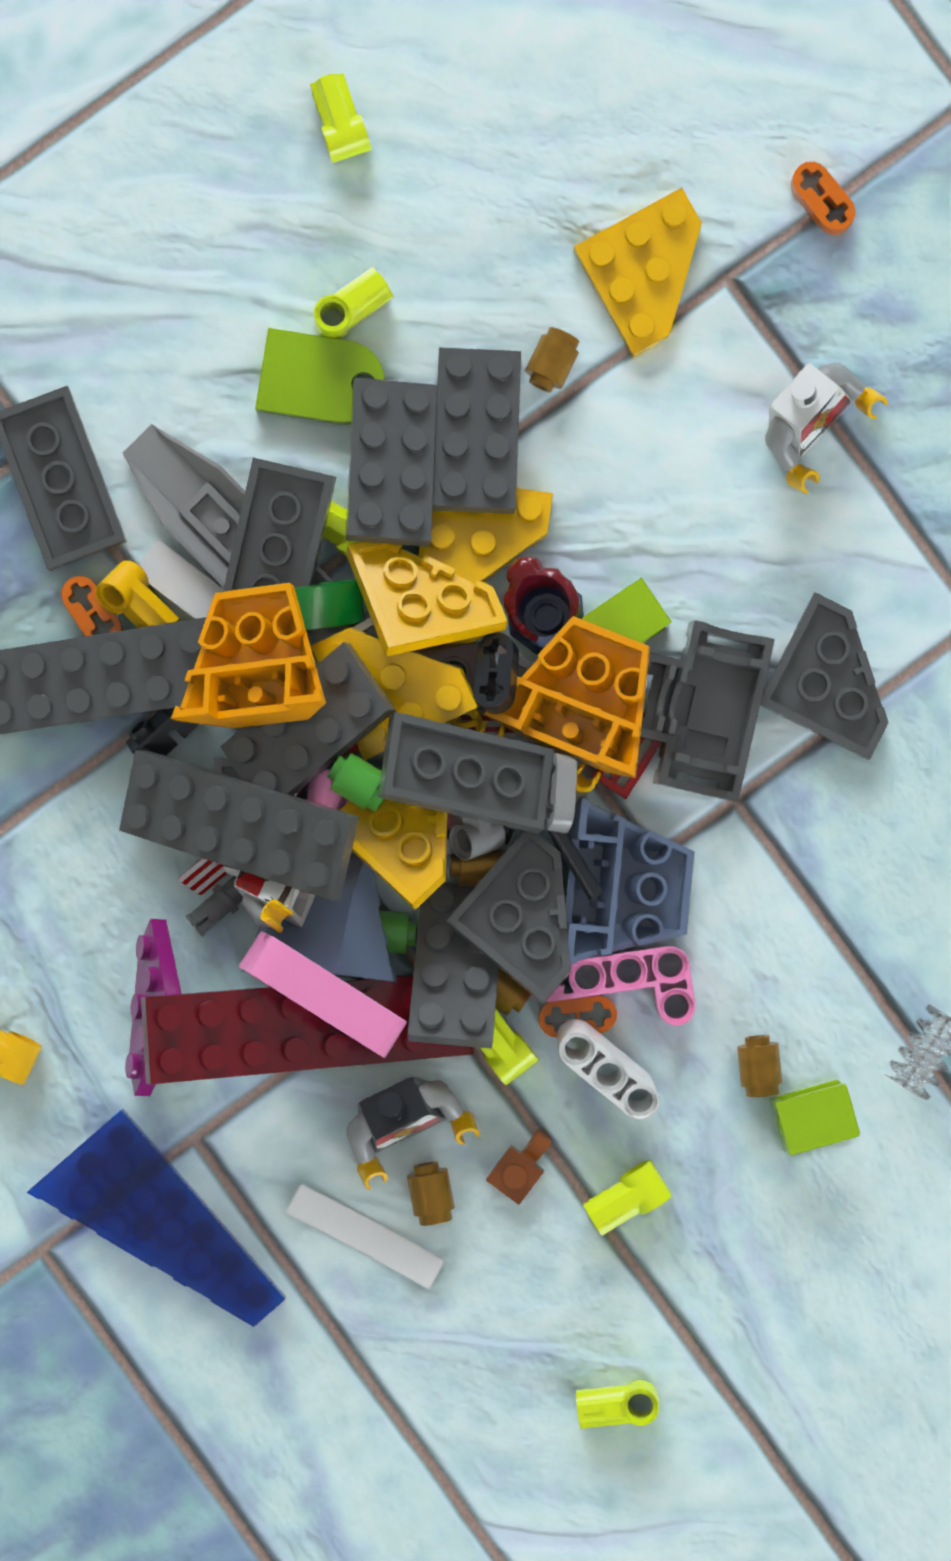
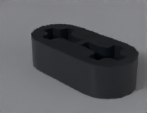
(505, 673)

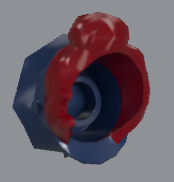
(539, 602)

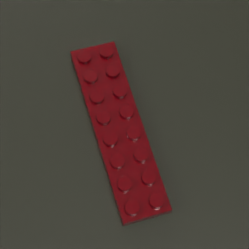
(264, 1034)

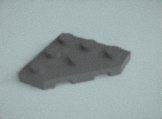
(828, 680)
(521, 916)

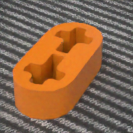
(830, 191)
(78, 611)
(575, 1006)

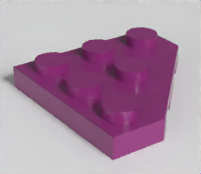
(154, 977)

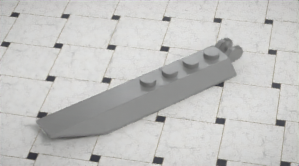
(198, 504)

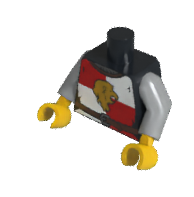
(400, 1114)

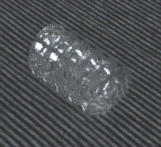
(925, 1055)

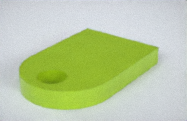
(312, 376)

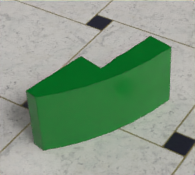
(330, 604)

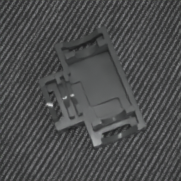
(706, 709)

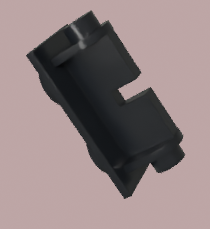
(154, 735)

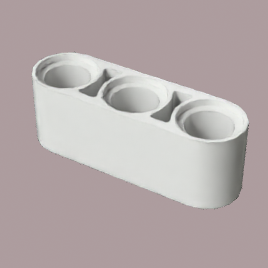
(615, 1086)

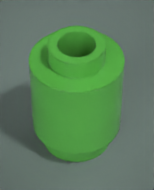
(356, 781)
(399, 931)

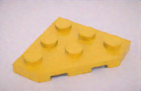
(643, 268)
(488, 542)
(421, 600)
(409, 680)
(403, 847)

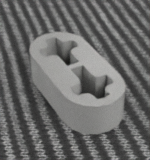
(561, 794)

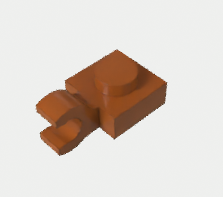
(518, 1170)

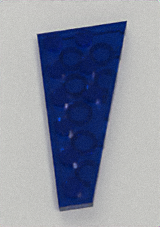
(145, 1207)

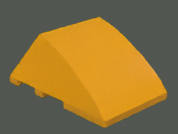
(252, 662)
(584, 697)

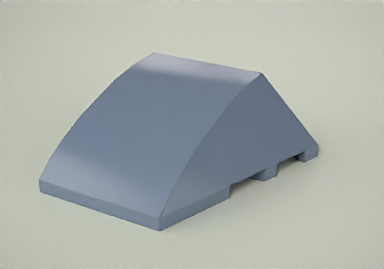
(642, 883)
(346, 932)

